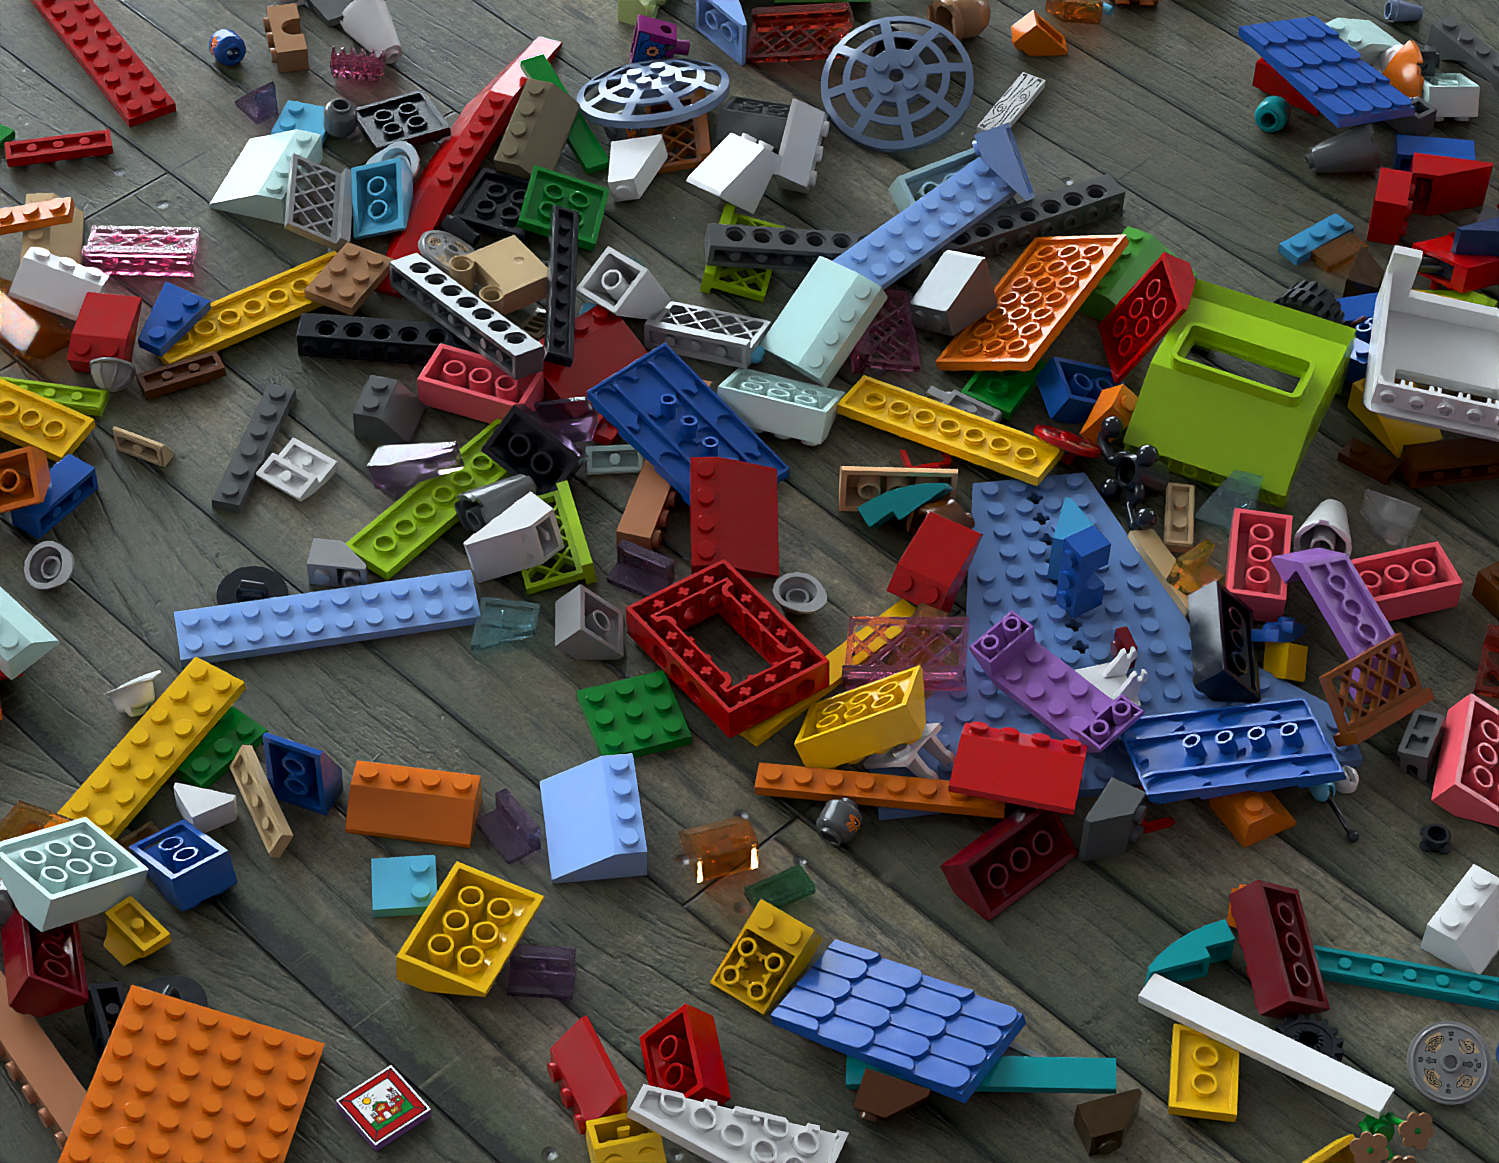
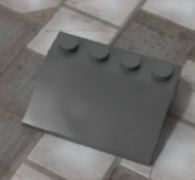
(755, 118)

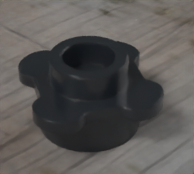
(1435, 839)

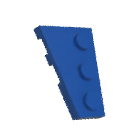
(171, 318)

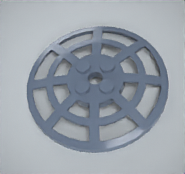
(653, 84)
(897, 93)

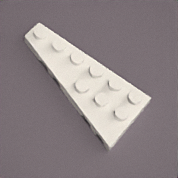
(732, 1134)

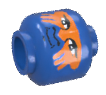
(227, 47)

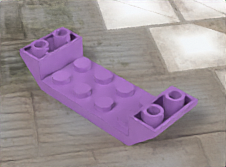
(1344, 604)
(1051, 687)

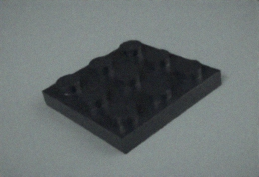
(402, 118)
(494, 204)

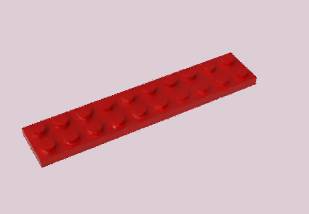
(107, 59)

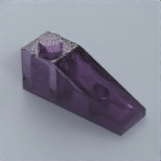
(412, 463)

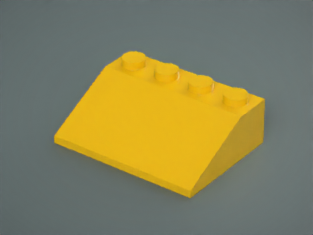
(864, 721)
(466, 933)

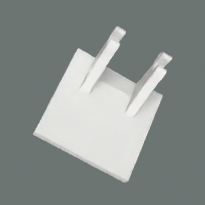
(1112, 677)
(907, 755)

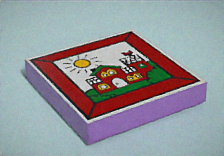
(383, 1108)

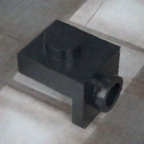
(1430, 60)

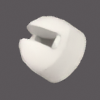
(1347, 786)

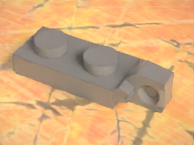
(965, 403)

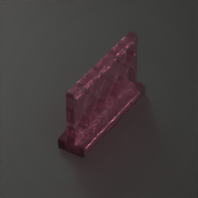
(145, 260)
(862, 352)
(935, 677)

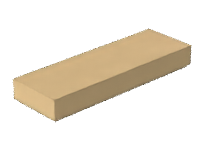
(1179, 517)

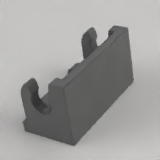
(1421, 742)

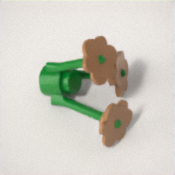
(1377, 1133)

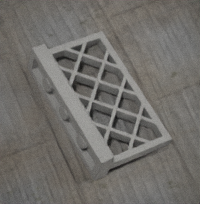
(338, 209)
(710, 344)

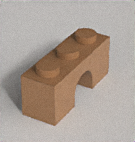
(285, 38)

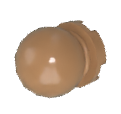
(960, 17)

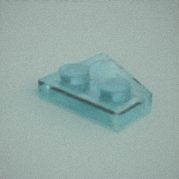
(1237, 491)
(503, 622)

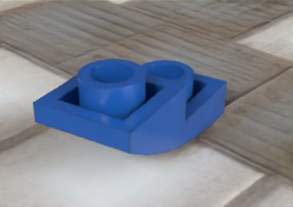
(1281, 631)

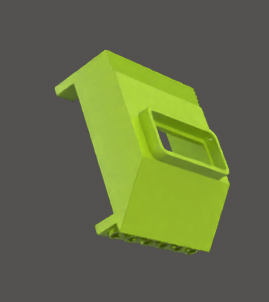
(1222, 422)

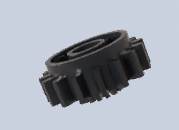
(1313, 1035)

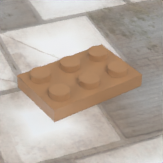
(349, 278)

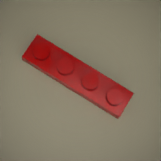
(58, 148)

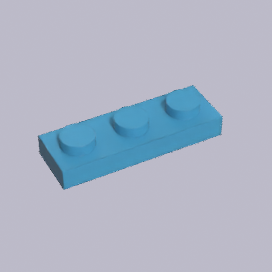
(1299, 247)

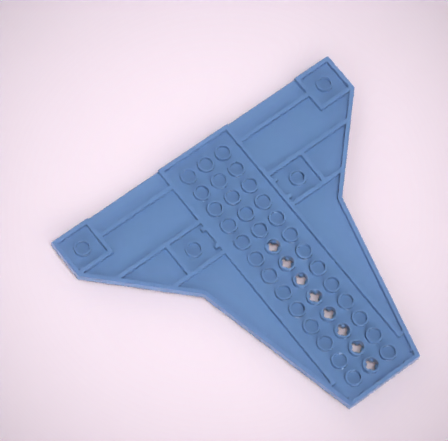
(1012, 575)

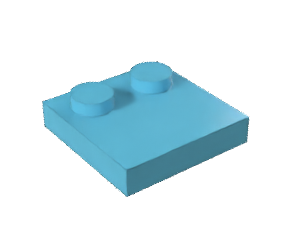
(301, 117)
(403, 885)

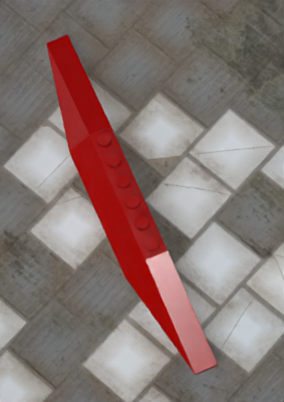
(460, 155)

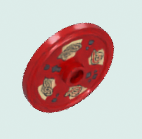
(1068, 442)

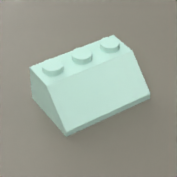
(21, 637)

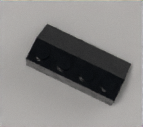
(1222, 645)

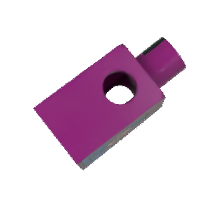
(656, 40)

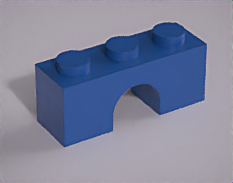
(1077, 584)

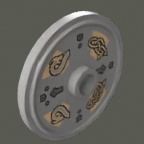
(440, 247)
(1449, 1063)

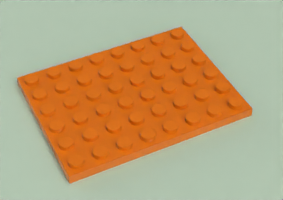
(192, 1088)

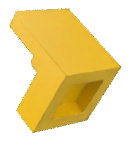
(1285, 660)

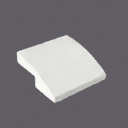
(298, 470)

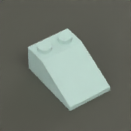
(1363, 37)
(1451, 96)

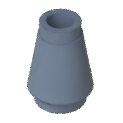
(1402, 11)

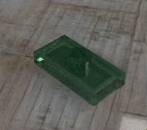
(781, 888)

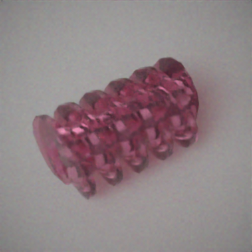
(357, 65)

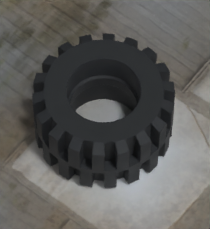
(1312, 300)

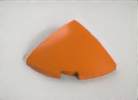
(1404, 71)

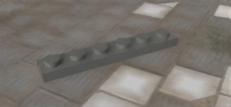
(253, 448)

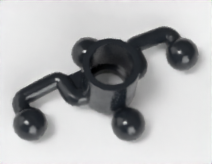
(1135, 474)

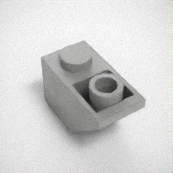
(335, 565)

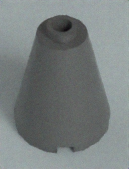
(1346, 152)
(483, 504)

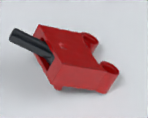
(1455, 271)

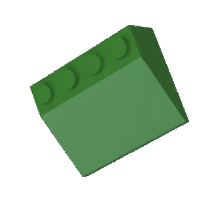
(1124, 273)

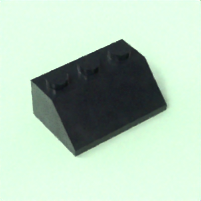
(533, 448)

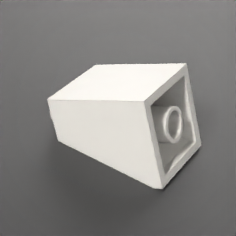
(737, 171)
(623, 287)

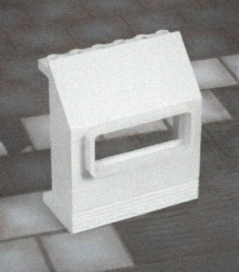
(1436, 345)

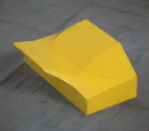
(133, 932)

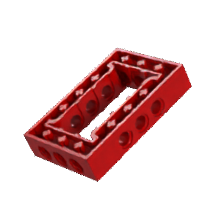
(796, 663)

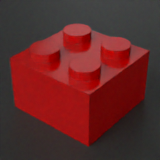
(1391, 206)

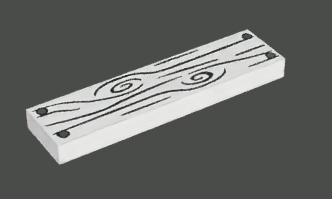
(1013, 102)

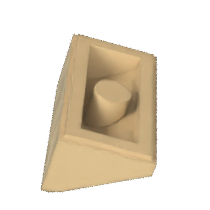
(142, 447)

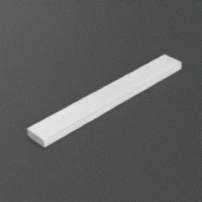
(1266, 1045)

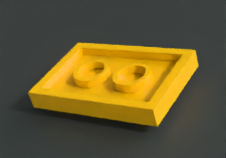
(1202, 1076)

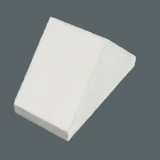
(205, 807)

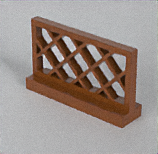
(701, 136)
(1382, 711)

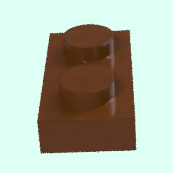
(1369, 461)

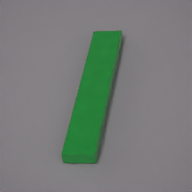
(581, 138)

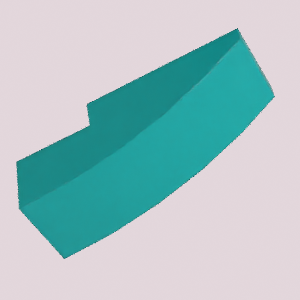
(901, 502)
(1192, 954)

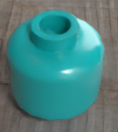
(1272, 114)

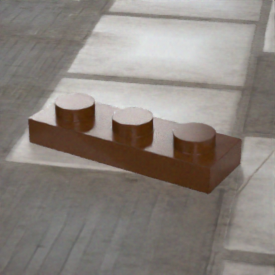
(180, 375)

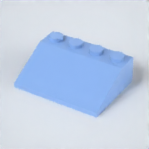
(594, 821)

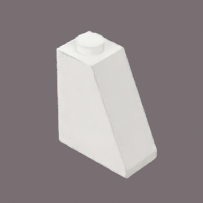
(634, 165)

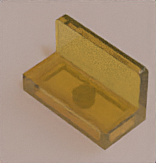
(1192, 570)

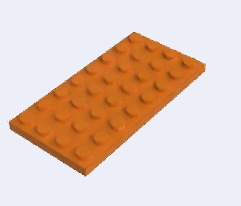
(1033, 303)

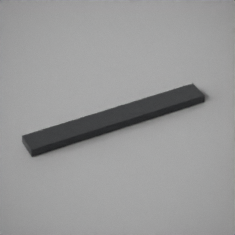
(561, 286)

